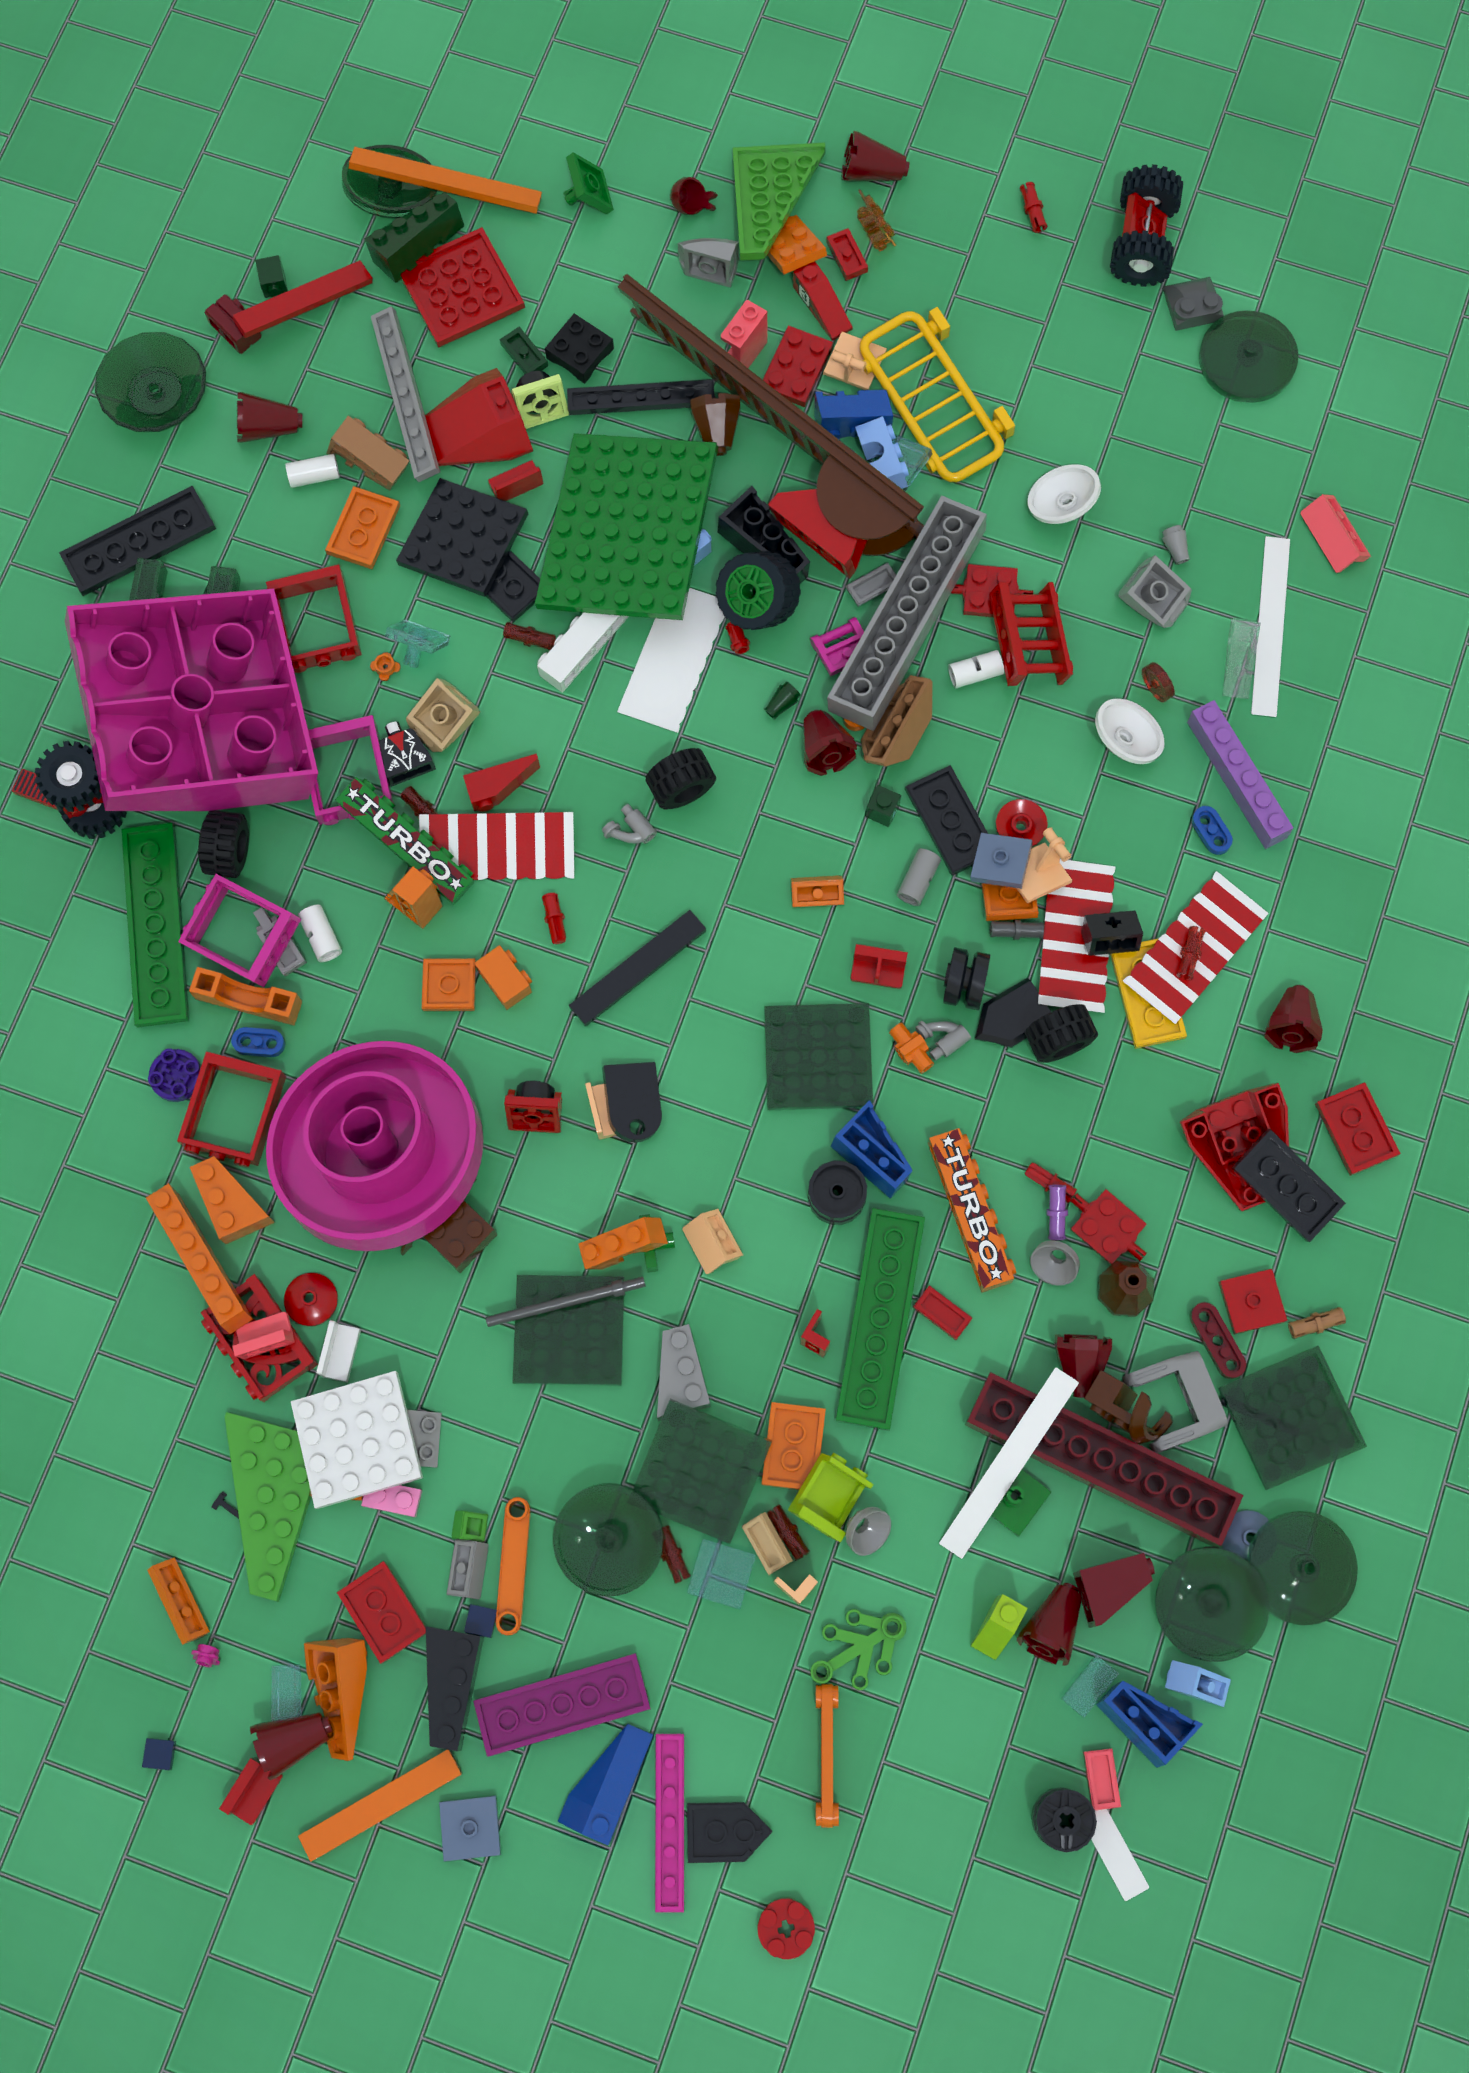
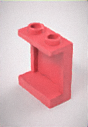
(746, 333)

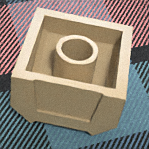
(441, 715)

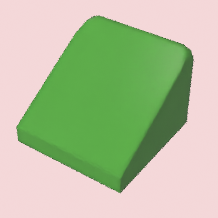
(469, 1526)

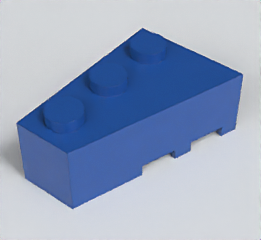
(844, 412)
(1147, 1723)

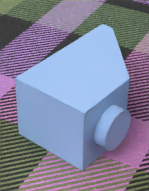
(1197, 1683)

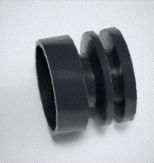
(1047, 1820)

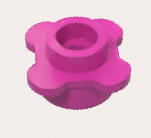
(206, 1655)

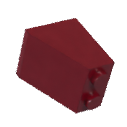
(1111, 1586)

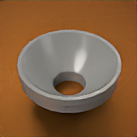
(1051, 1269)
(871, 1534)

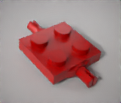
(980, 583)
(1108, 1227)

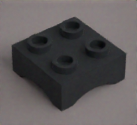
(579, 347)

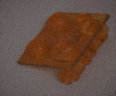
(874, 223)

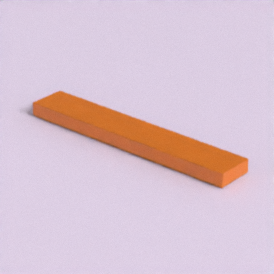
(379, 1805)

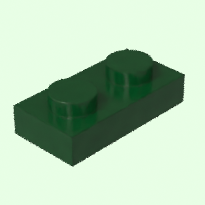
(523, 351)

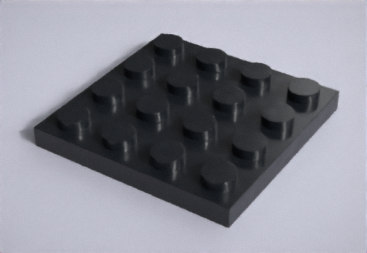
(462, 537)

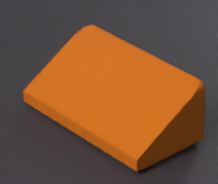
(817, 891)

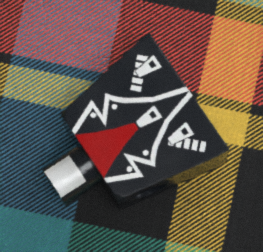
(404, 754)

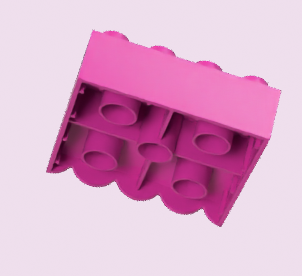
(191, 702)

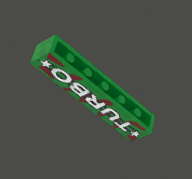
(403, 839)

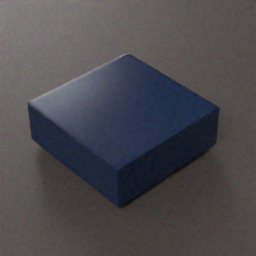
(480, 1621)
(159, 1754)

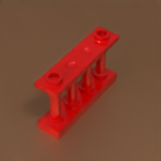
(1013, 646)

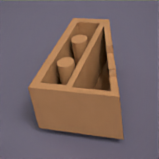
(368, 452)

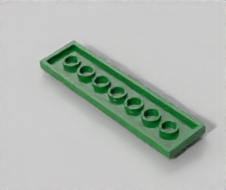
(154, 925)
(880, 1319)

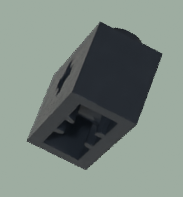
(1112, 933)

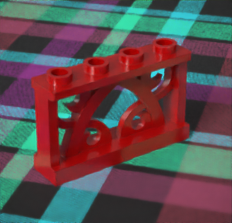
(261, 1301)

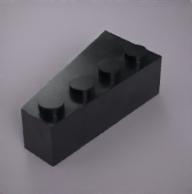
(754, 529)
(451, 1681)

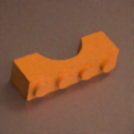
(263, 1002)

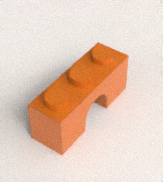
(630, 1238)

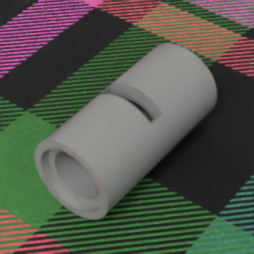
(918, 877)

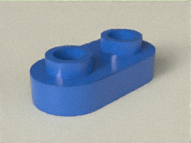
(1213, 831)
(259, 1042)

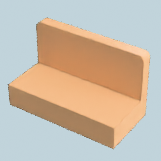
(599, 1110)
(711, 1240)
(801, 1592)

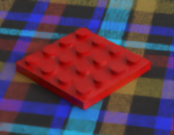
(461, 287)

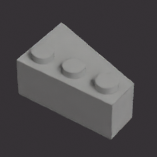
(680, 1371)

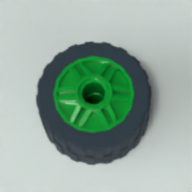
(758, 590)

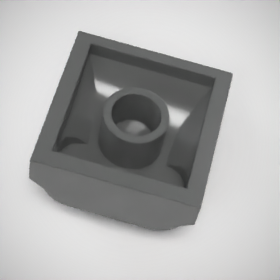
(1193, 303)

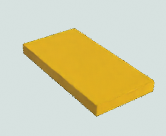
(1145, 1022)

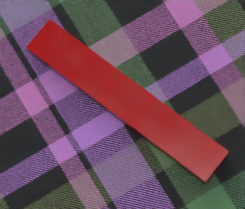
(302, 299)

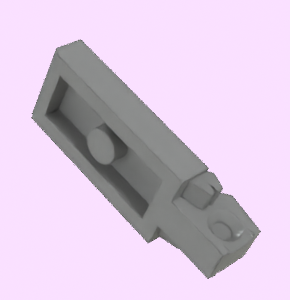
(291, 957)

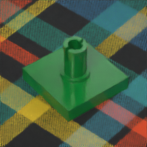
(588, 184)
(1020, 1503)

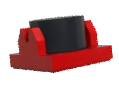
(534, 1108)

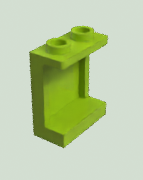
(829, 1495)

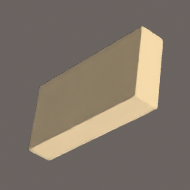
(767, 1543)

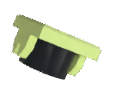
(537, 394)

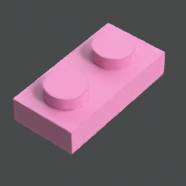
(396, 1500)

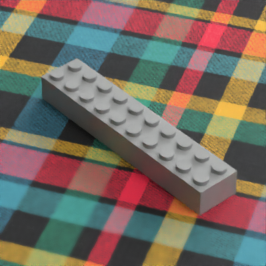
(907, 613)

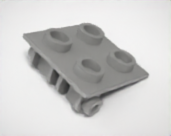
(426, 1436)

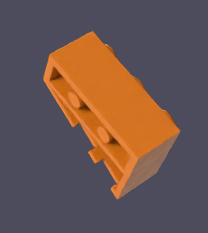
(416, 897)
(227, 1202)

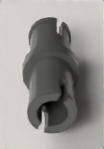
(1017, 929)

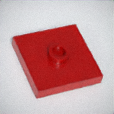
(1253, 1301)

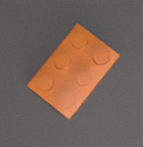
(795, 246)
(362, 527)
(795, 1444)

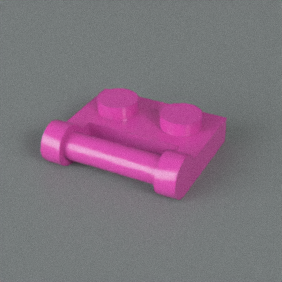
(836, 656)

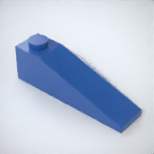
(602, 1793)

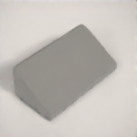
(467, 1569)

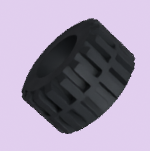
(680, 778)
(223, 843)
(1061, 1033)

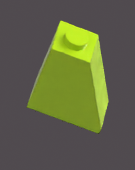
(998, 1626)

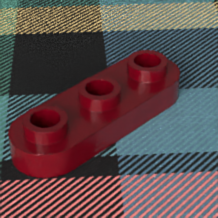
(1217, 1328)

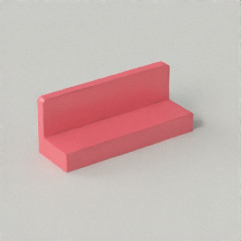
(1334, 532)

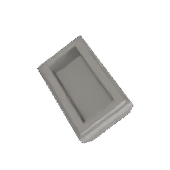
(871, 584)

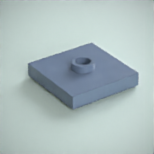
(1001, 860)
(470, 1828)

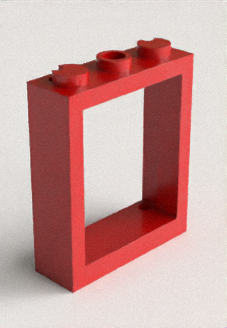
(311, 582)
(238, 1067)

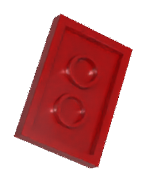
(798, 364)
(1357, 1129)
(382, 1612)

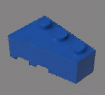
(872, 1151)

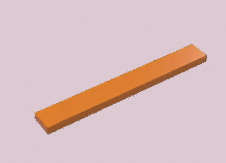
(445, 180)

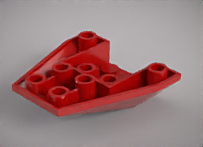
(478, 423)
(1228, 1128)

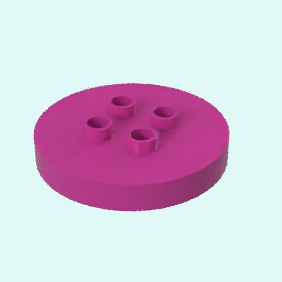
(374, 1146)

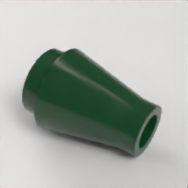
(782, 700)

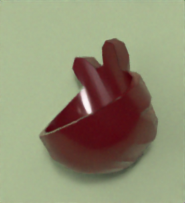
(690, 197)

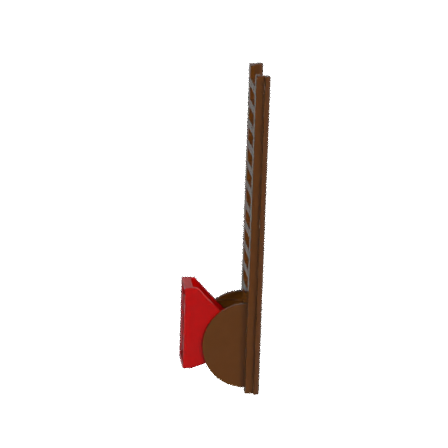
(854, 504)

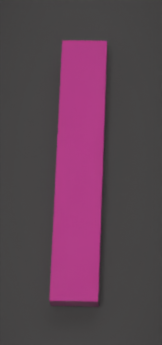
(669, 1823)

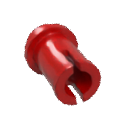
(738, 639)

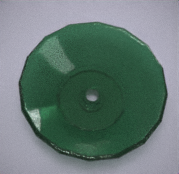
(147, 364)

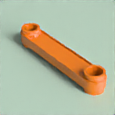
(513, 1566)
(826, 1811)

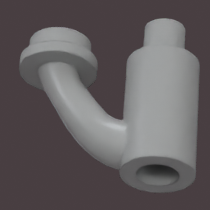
(637, 822)
(956, 1037)

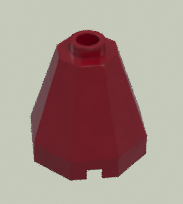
(826, 744)
(1295, 1021)
(1082, 1358)

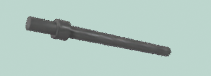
(616, 1288)

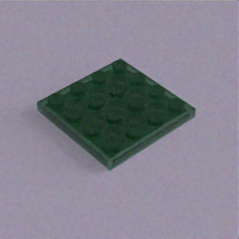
(818, 1056)
(569, 1343)
(1292, 1417)
(701, 1470)

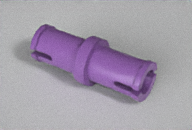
(1057, 1212)

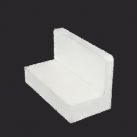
(338, 1352)

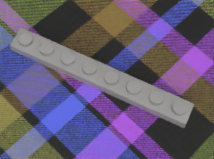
(405, 394)

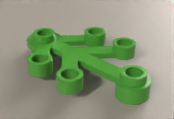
(862, 1646)

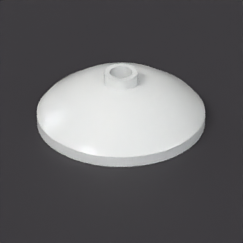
(1064, 494)
(1129, 731)

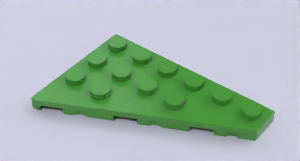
(767, 190)
(270, 1498)

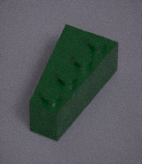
(414, 235)

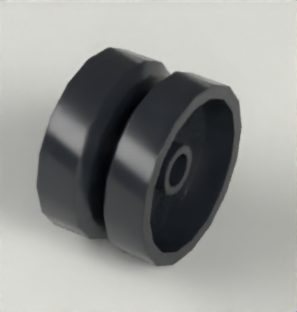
(964, 978)
(844, 1178)

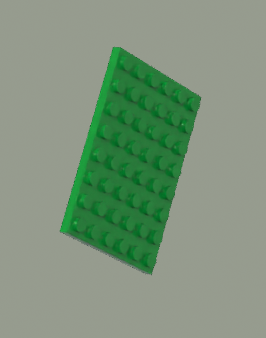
(627, 526)

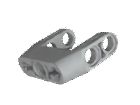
(1198, 1394)

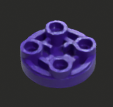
(174, 1075)

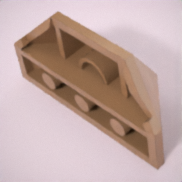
(900, 724)

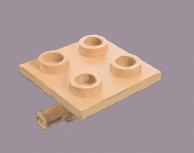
(847, 364)
(1044, 869)

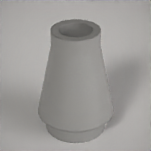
(1176, 543)

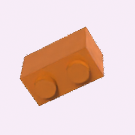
(503, 977)

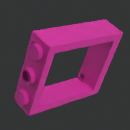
(339, 733)
(273, 946)

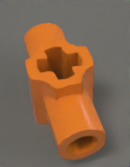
(911, 1048)

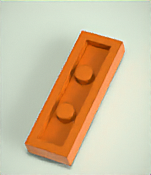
(178, 1601)

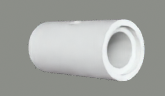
(312, 470)
(976, 669)
(320, 933)

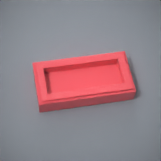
(1102, 1779)

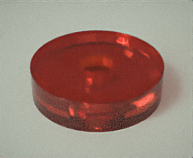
(1158, 682)

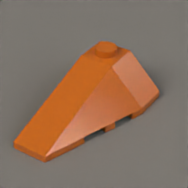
(339, 1677)

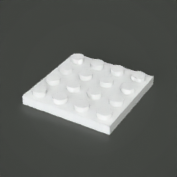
(356, 1440)

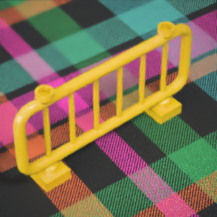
(937, 326)

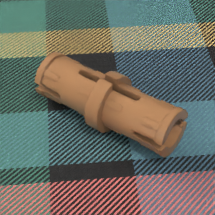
(1316, 1322)

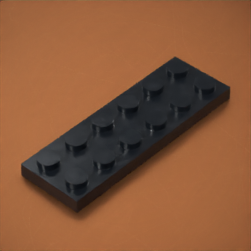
(143, 535)

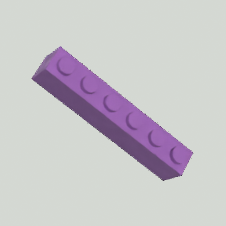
(1240, 774)

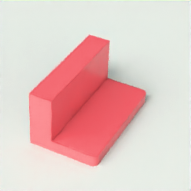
(263, 1336)

